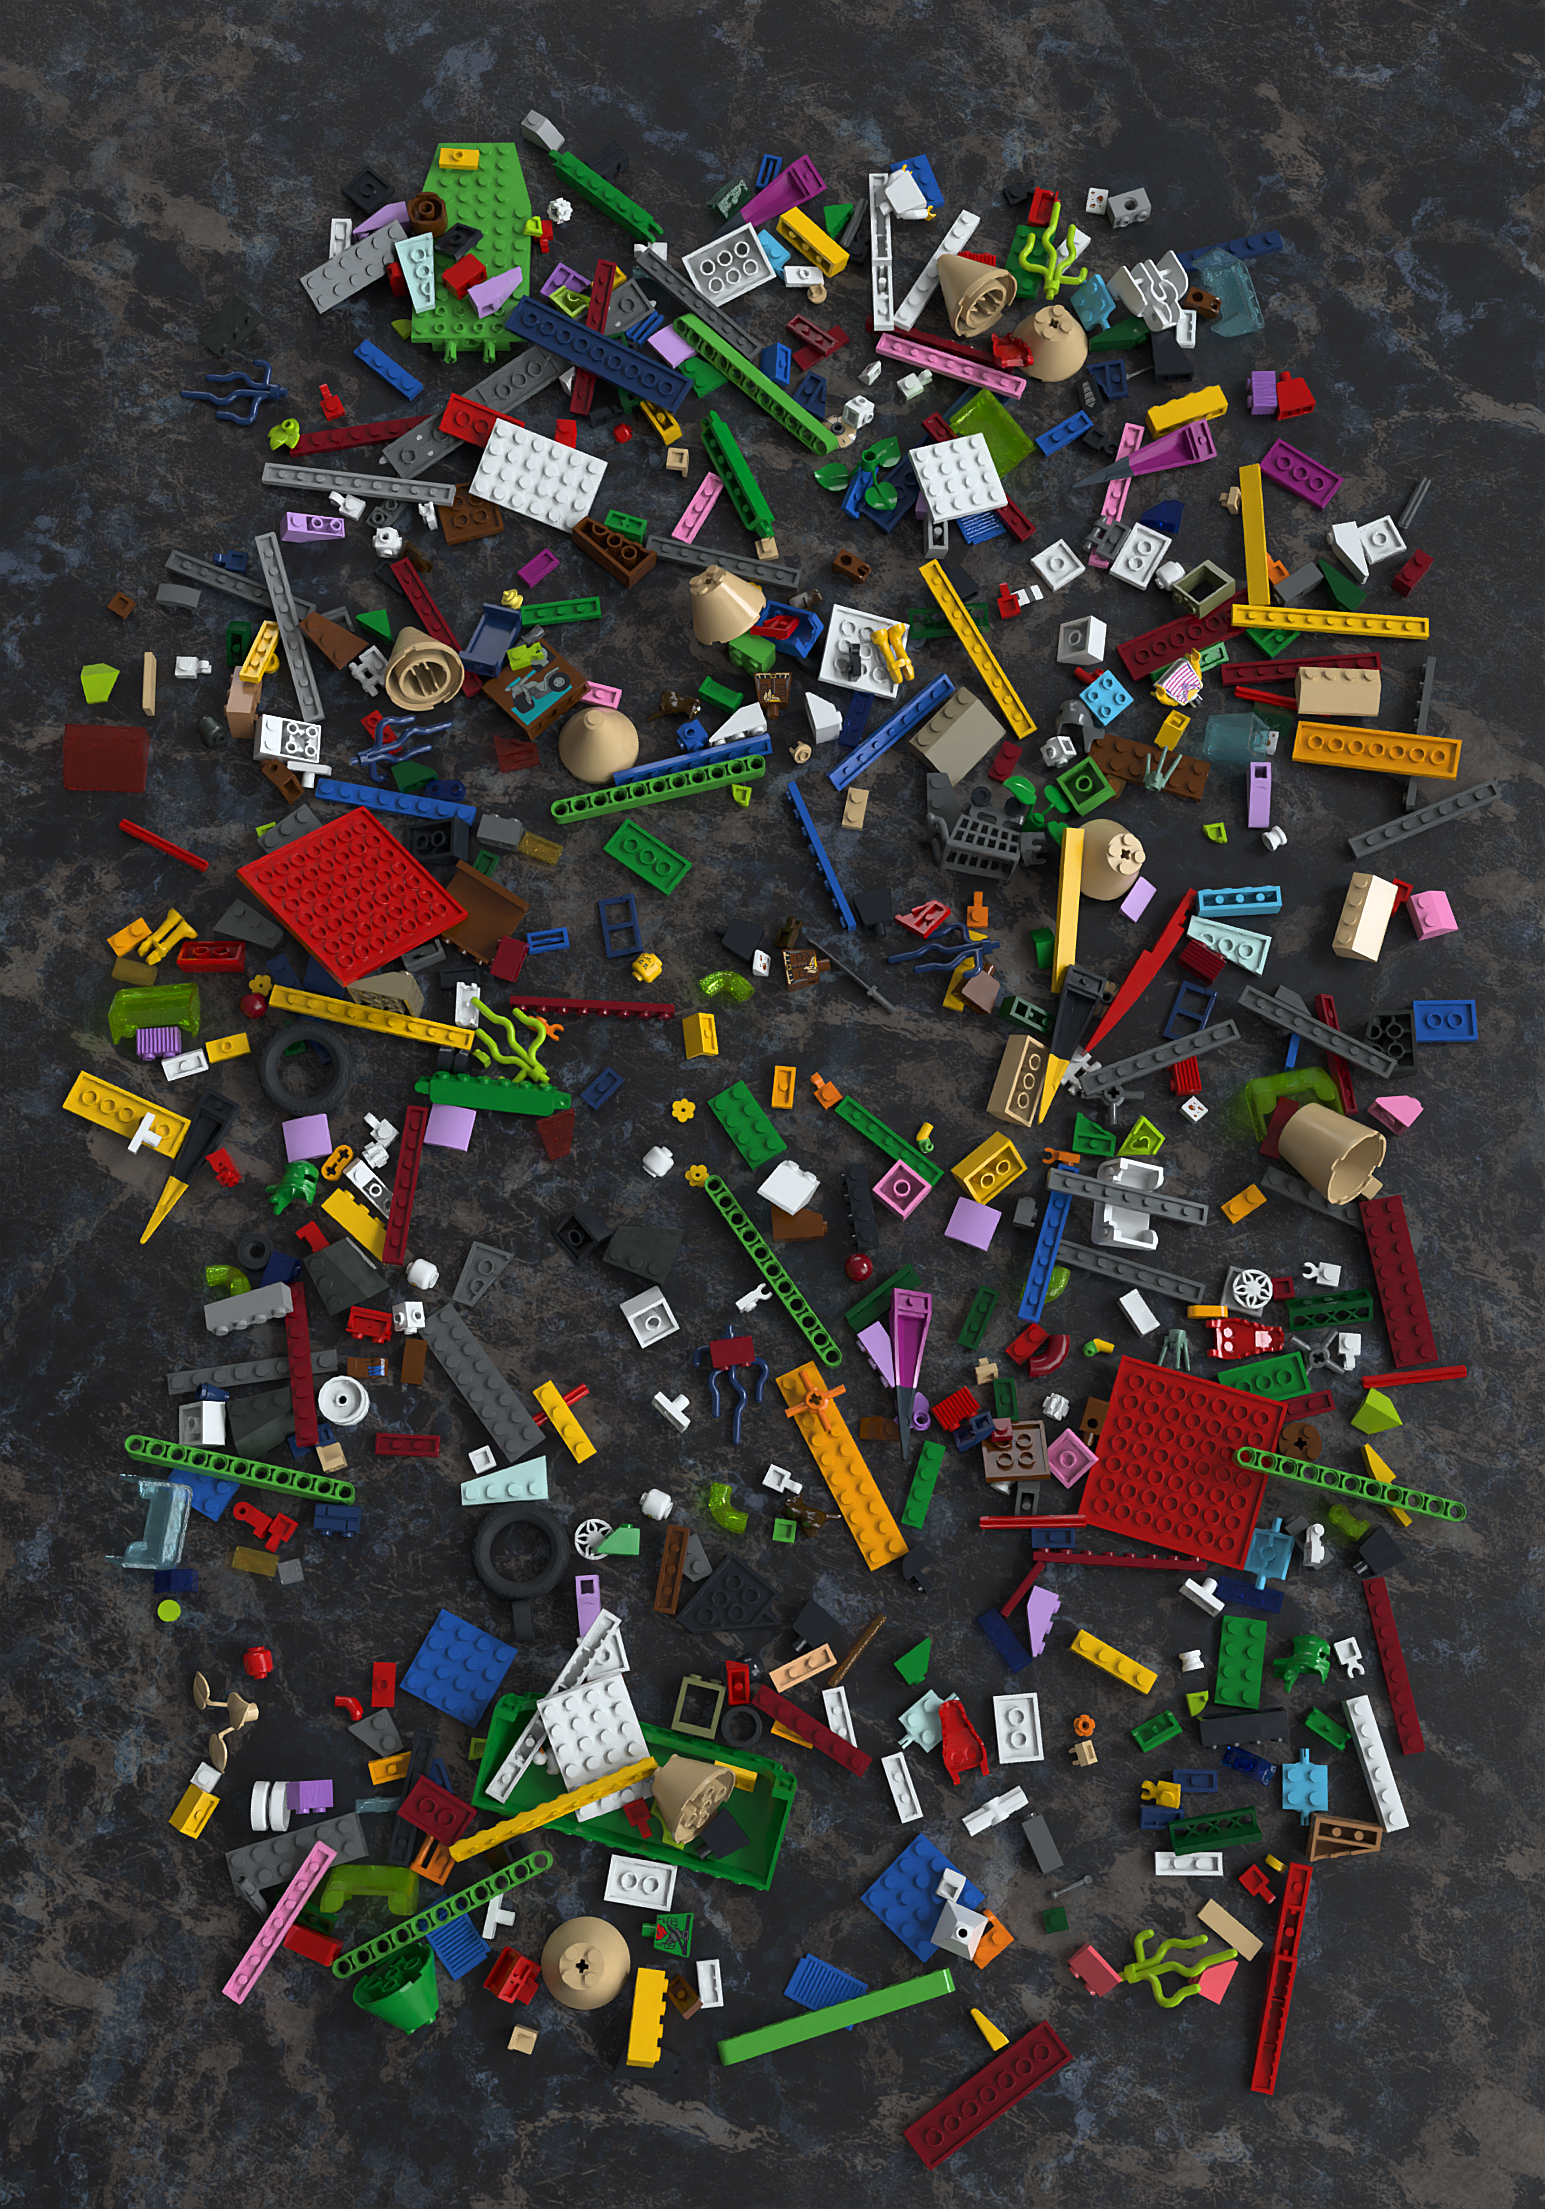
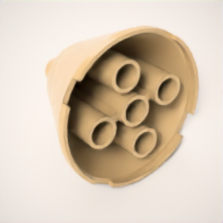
(1055, 343)
(723, 605)
(1109, 860)
(690, 1794)
(601, 1949)

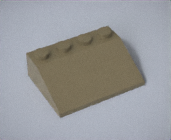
(957, 736)
(389, 992)

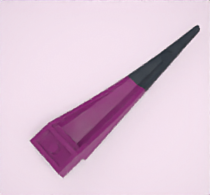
(789, 189)
(1179, 448)
(909, 1325)

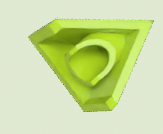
(569, 302)
(98, 682)
(1142, 1139)
(1376, 1414)

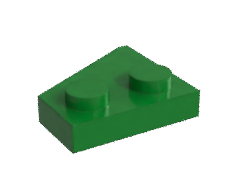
(704, 376)
(1271, 640)
(1092, 1139)

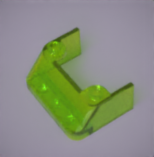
(154, 1007)
(1263, 1090)

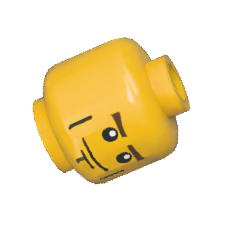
(646, 967)

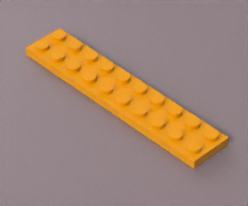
(845, 1473)

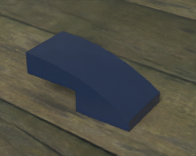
(972, 1434)
(325, 1439)

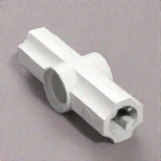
(995, 1810)

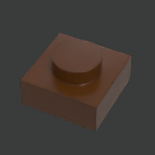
(121, 605)

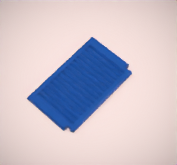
(980, 526)
(457, 1942)
(822, 1985)

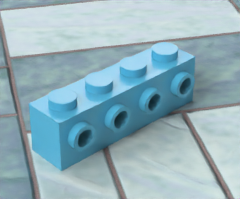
(1238, 901)

